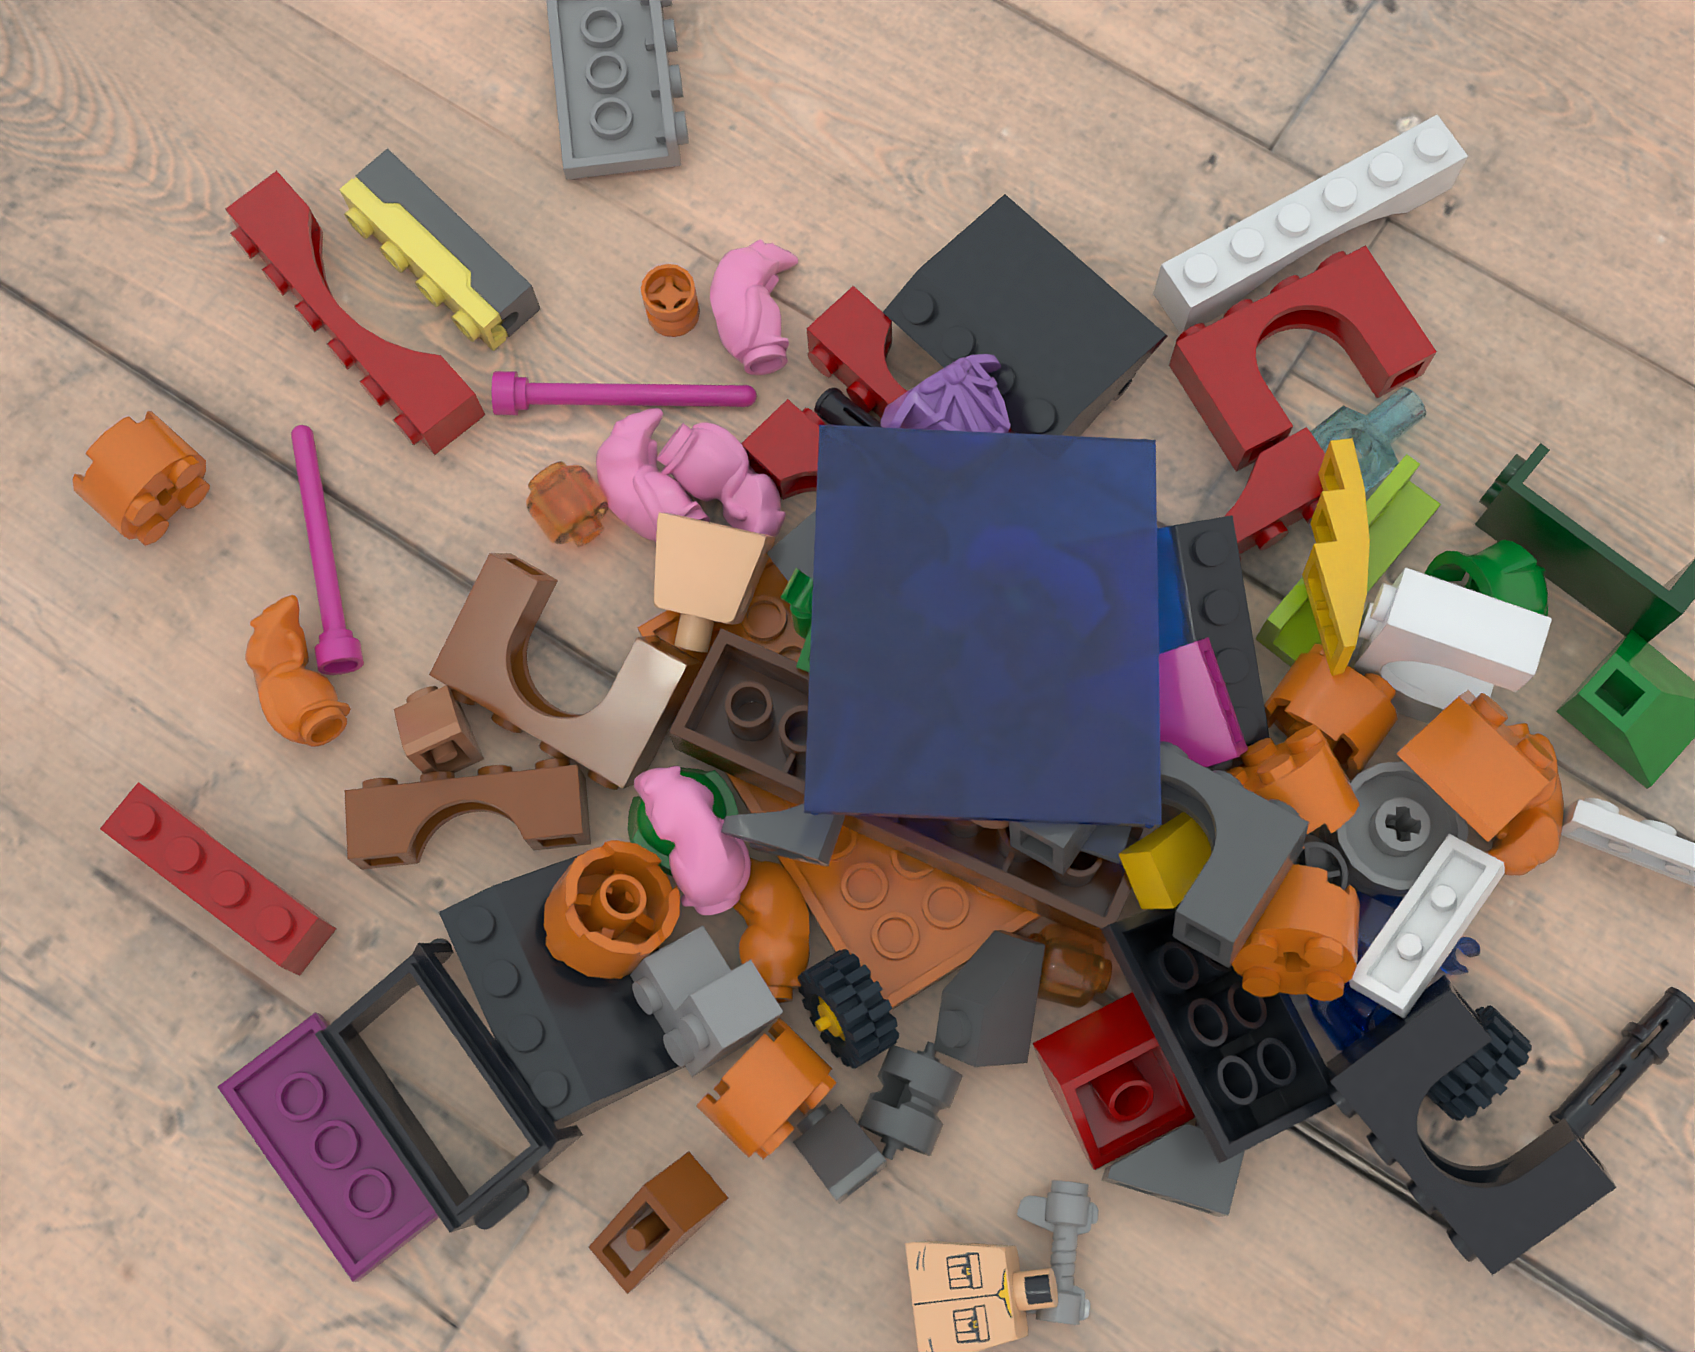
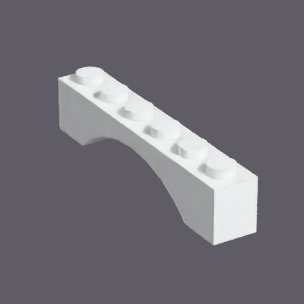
(1373, 186)

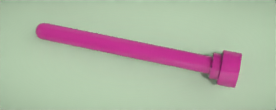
(516, 393)
(337, 648)

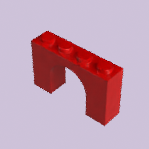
(1341, 299)

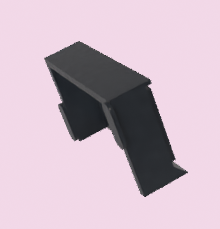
(399, 1124)

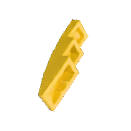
(1340, 557)

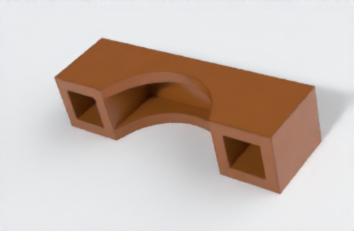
(395, 821)

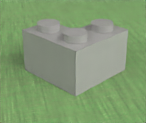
(701, 1001)

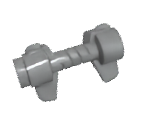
(1067, 1215)

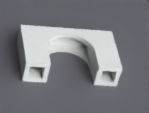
(1445, 640)

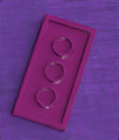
(328, 1150)

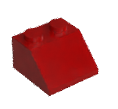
(1112, 1081)

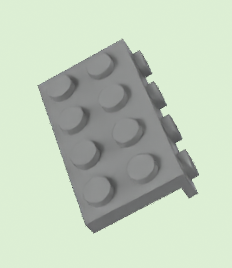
(615, 86)

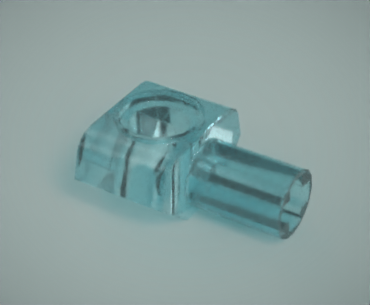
(1374, 432)

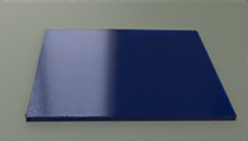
(984, 628)

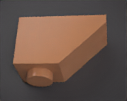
(436, 731)

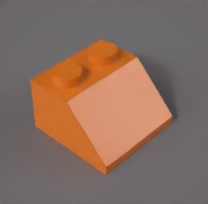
(1479, 763)

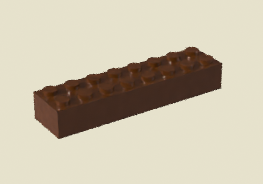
(752, 723)

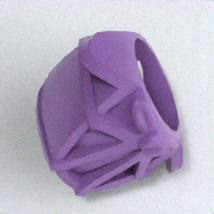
(953, 400)

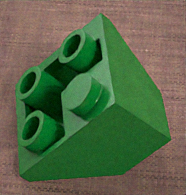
(1635, 709)

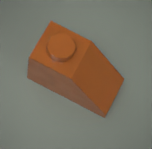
(658, 1221)

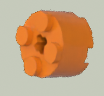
(141, 477)
(1347, 708)
(1301, 775)
(610, 910)
(1303, 939)
(767, 1089)

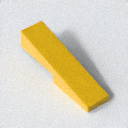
(1166, 862)

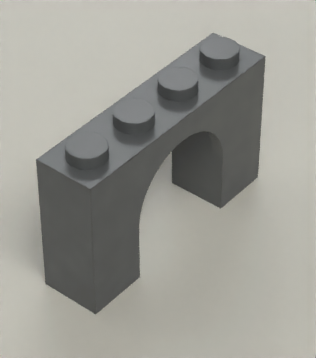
(1249, 842)

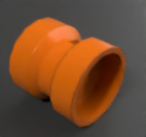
(668, 287)

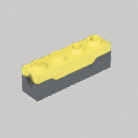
(440, 250)

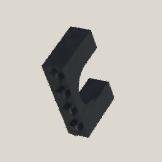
(1494, 1207)

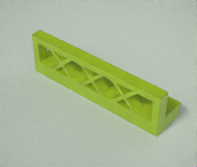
(1394, 518)

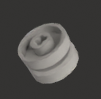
(1391, 806)

